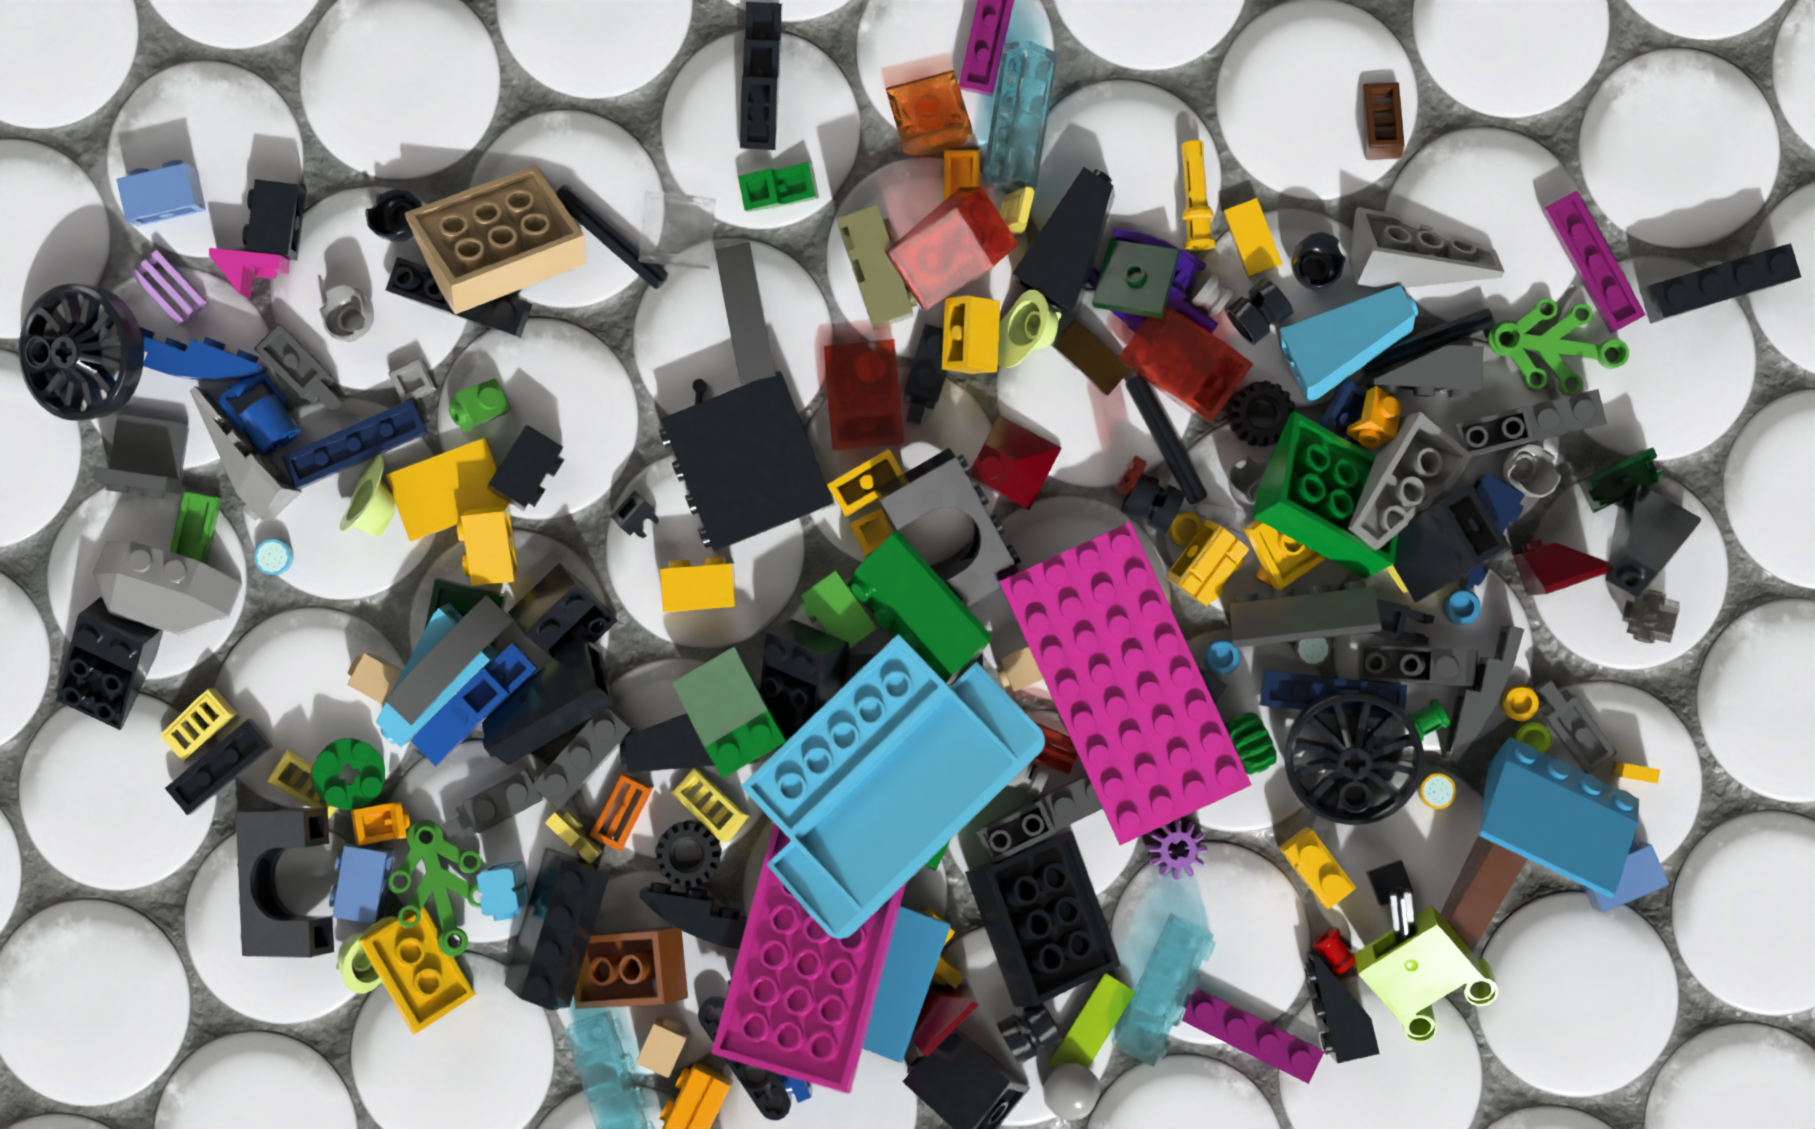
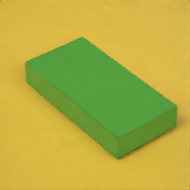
(195, 525)

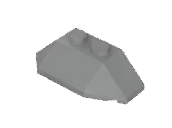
(162, 587)

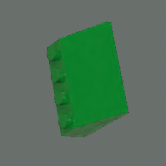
(1314, 494)

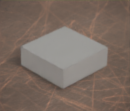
(412, 380)

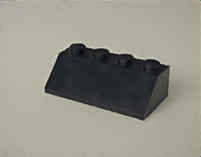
(556, 930)

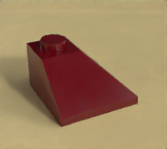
(1014, 462)
(1555, 567)
(941, 1014)

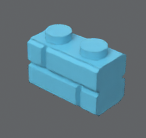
(503, 890)

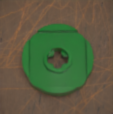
(330, 763)

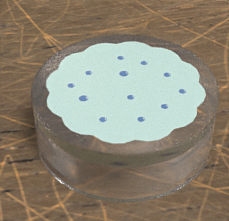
(1312, 651)

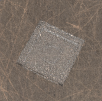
(677, 230)

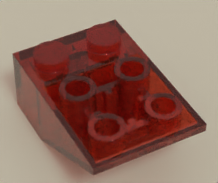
(1185, 363)
(863, 395)

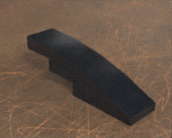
(761, 75)

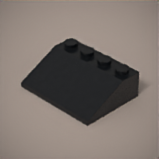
(1043, 920)

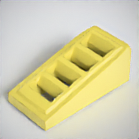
(1016, 209)
(221, 708)
(276, 779)
(732, 826)

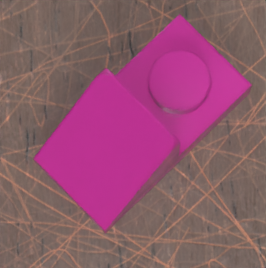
(240, 265)

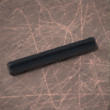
(610, 236)
(1431, 339)
(1166, 439)

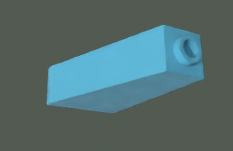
(1343, 340)
(392, 724)

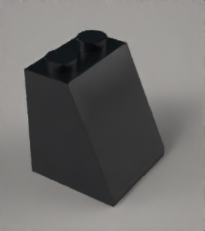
(965, 1084)

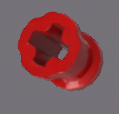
(1334, 951)

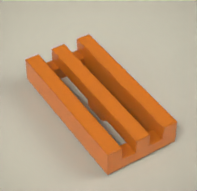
(634, 785)

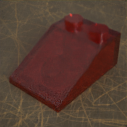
(951, 246)

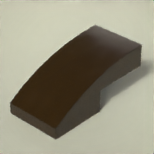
(1090, 357)

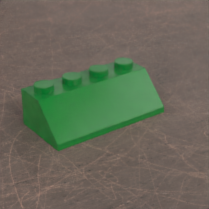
(919, 607)

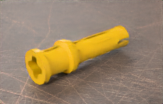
(1197, 210)

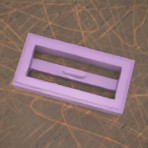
(148, 266)

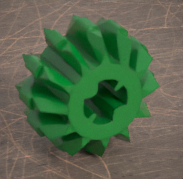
(1251, 742)

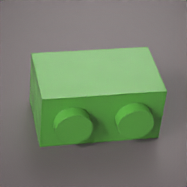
(837, 610)

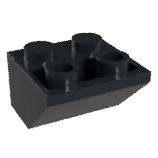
(560, 611)

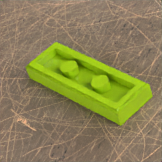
(1093, 1022)

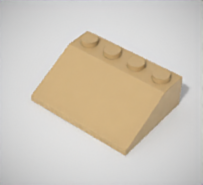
(497, 238)

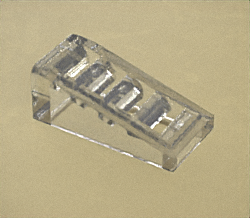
(1228, 517)

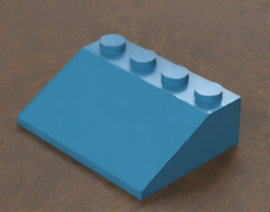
(1558, 816)
(904, 981)

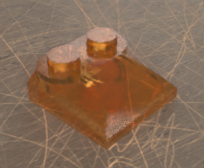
(929, 114)

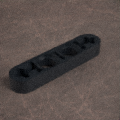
(738, 1069)

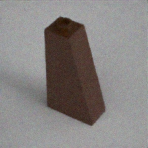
(1481, 889)

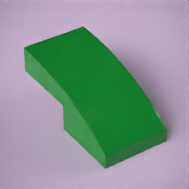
(778, 187)

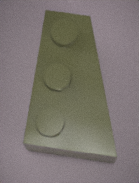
(880, 285)

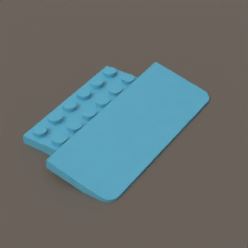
(887, 781)

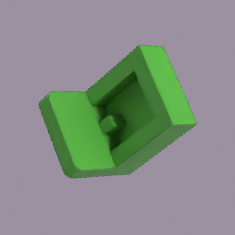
(478, 405)

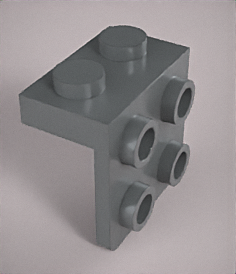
(146, 456)

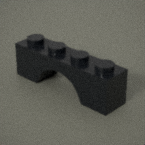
(1720, 283)

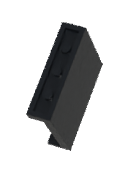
(745, 462)

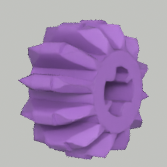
(1177, 861)

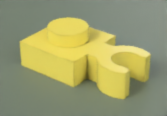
(569, 829)

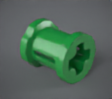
(1430, 718)

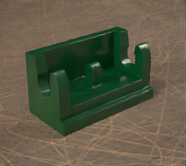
(1619, 479)

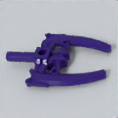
(1187, 269)

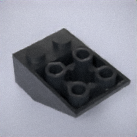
(1447, 543)
(107, 664)
(800, 672)

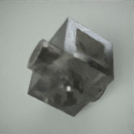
(1648, 629)

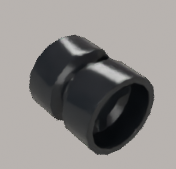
(1262, 308)
(1139, 501)
(1023, 1044)

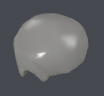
(347, 313)
(1531, 470)
(1244, 480)
(1071, 1091)

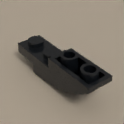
(418, 285)
(695, 914)

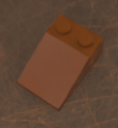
(632, 969)

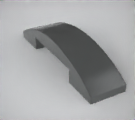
(448, 659)

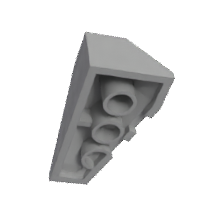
(1395, 254)
(253, 476)
(1406, 478)

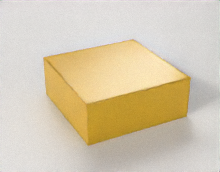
(871, 530)
(1635, 772)

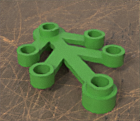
(1550, 345)
(436, 881)

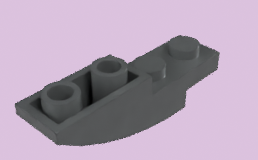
(1531, 423)
(1039, 819)

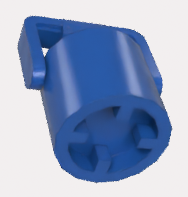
(266, 420)

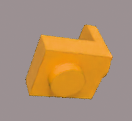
(1378, 419)
(380, 823)

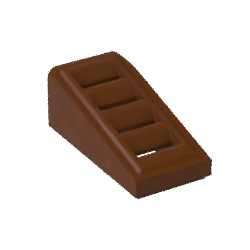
(1382, 143)

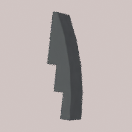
(745, 312)
(1475, 706)

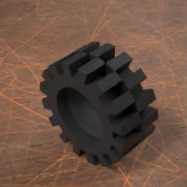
(1240, 407)
(688, 875)

